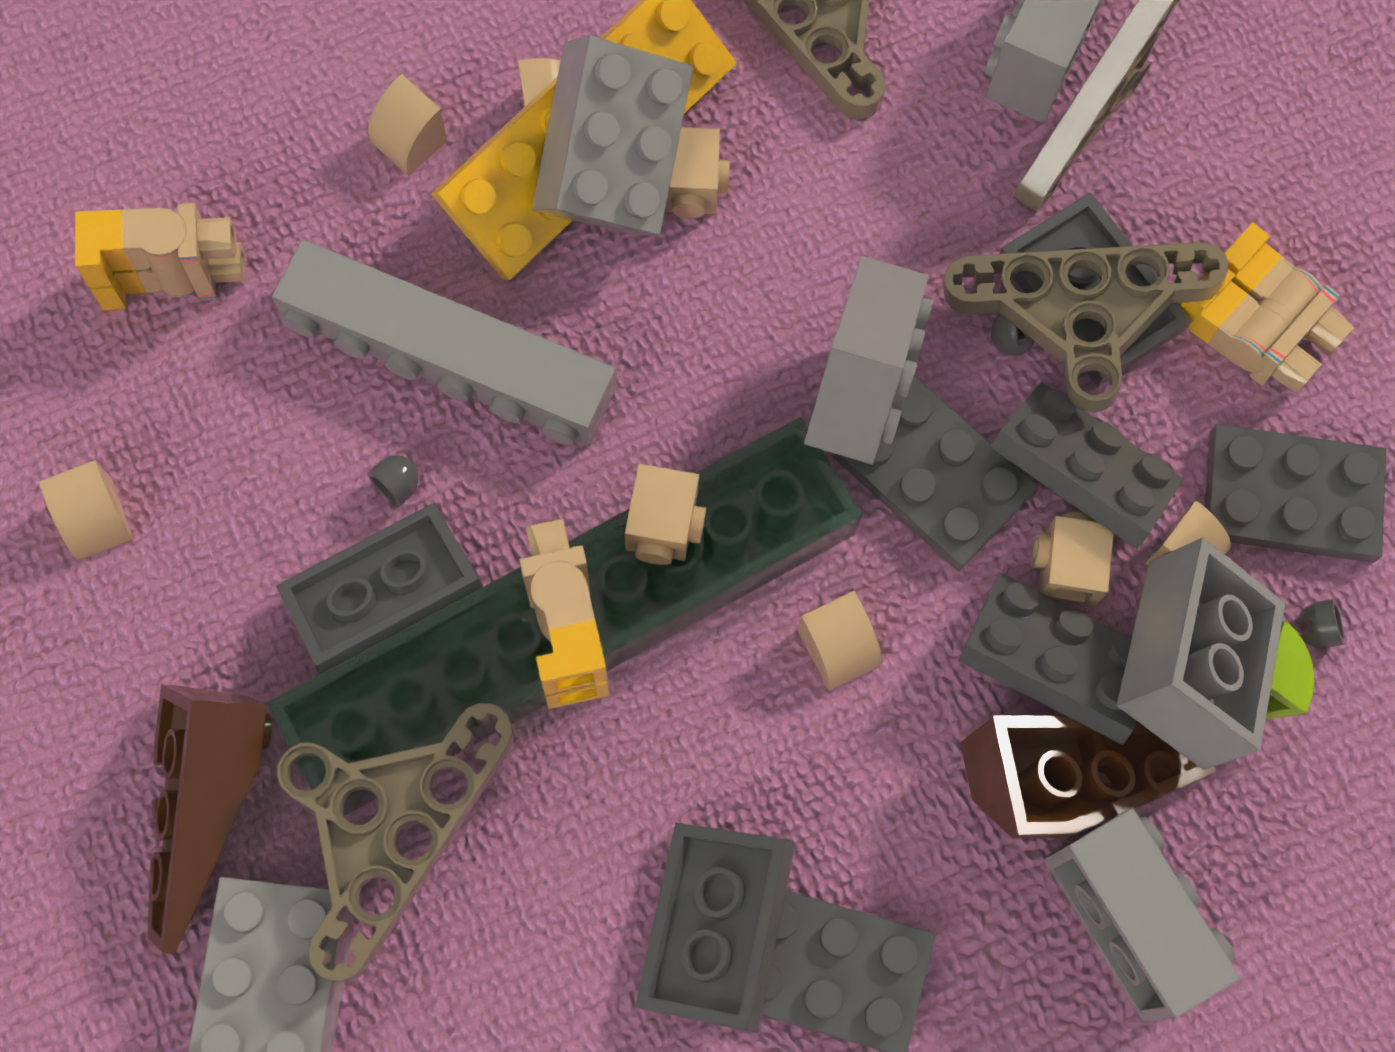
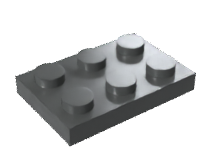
(1088, 227)
(1088, 464)
(943, 478)
(1297, 492)
(378, 587)
(1051, 656)
(716, 926)
(847, 973)

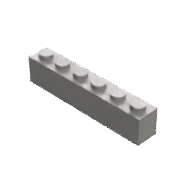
(445, 343)

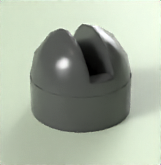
(1006, 340)
(395, 478)
(1325, 623)

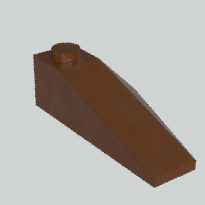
(209, 761)
(1064, 777)

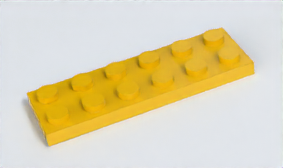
(496, 186)

